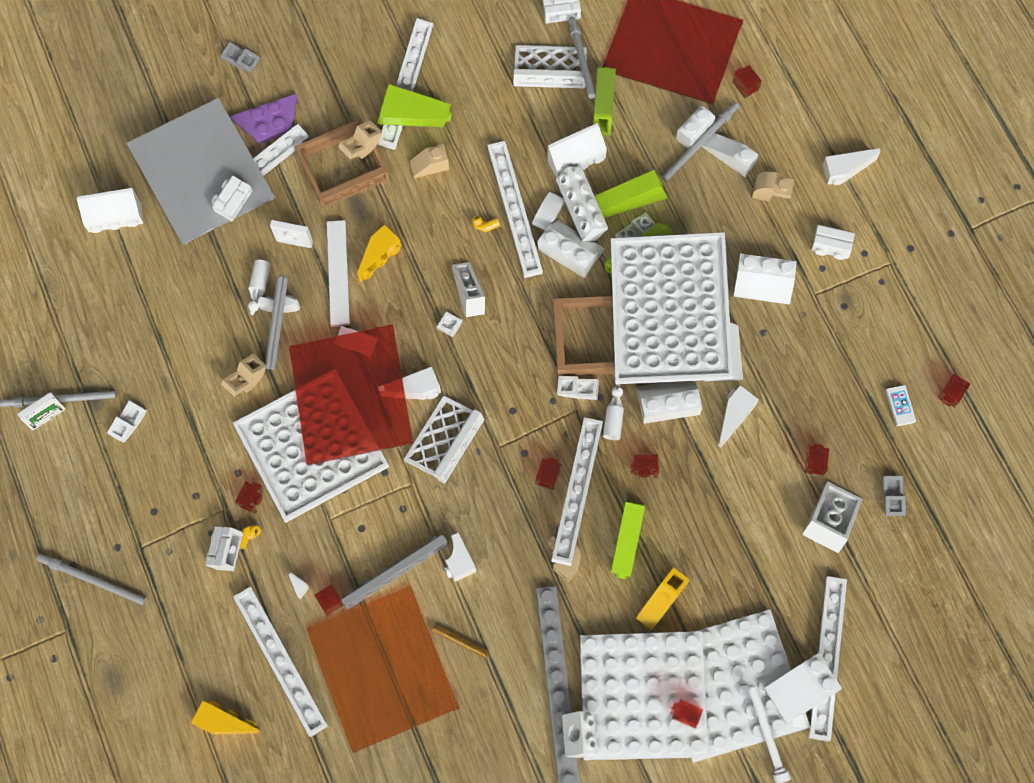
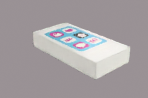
(900, 405)

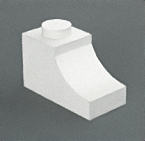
(460, 562)

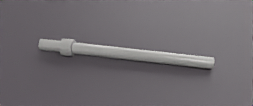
(575, 34)
(724, 117)
(21, 401)
(57, 564)

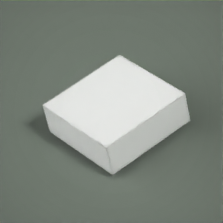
(449, 324)

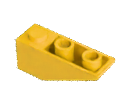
(379, 249)
(662, 599)
(216, 721)

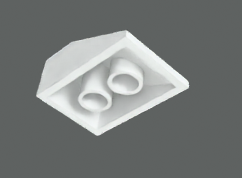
(833, 517)
(803, 688)

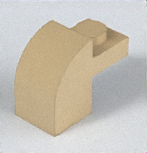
(363, 142)
(769, 184)
(246, 377)
(565, 571)

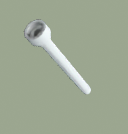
(780, 773)

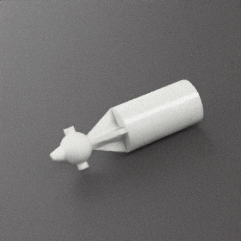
(258, 283)
(614, 415)

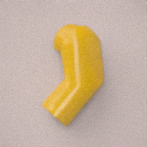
(484, 226)
(249, 533)

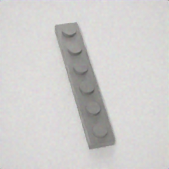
(387, 575)

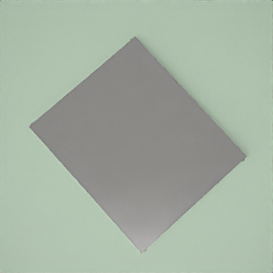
(189, 164)

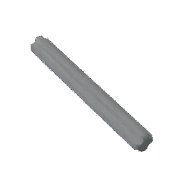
(276, 322)

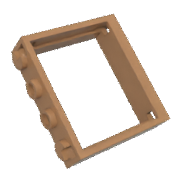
(350, 187)
(578, 369)

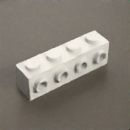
(581, 203)

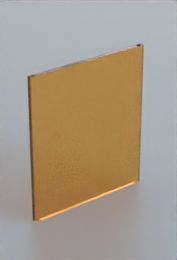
(382, 669)

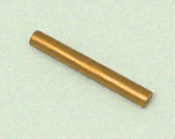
(460, 641)

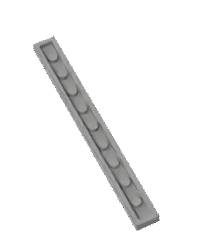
(556, 679)

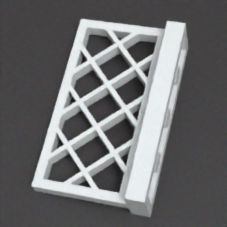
(548, 78)
(458, 445)

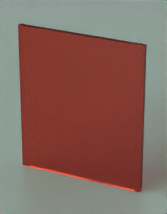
(674, 47)
(350, 395)

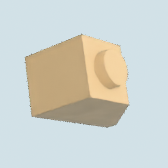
(430, 161)

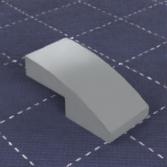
(240, 58)
(893, 496)

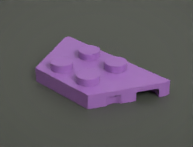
(268, 120)

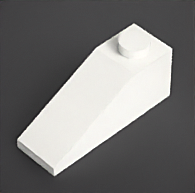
(732, 153)
(844, 166)
(469, 289)
(421, 385)
(737, 409)

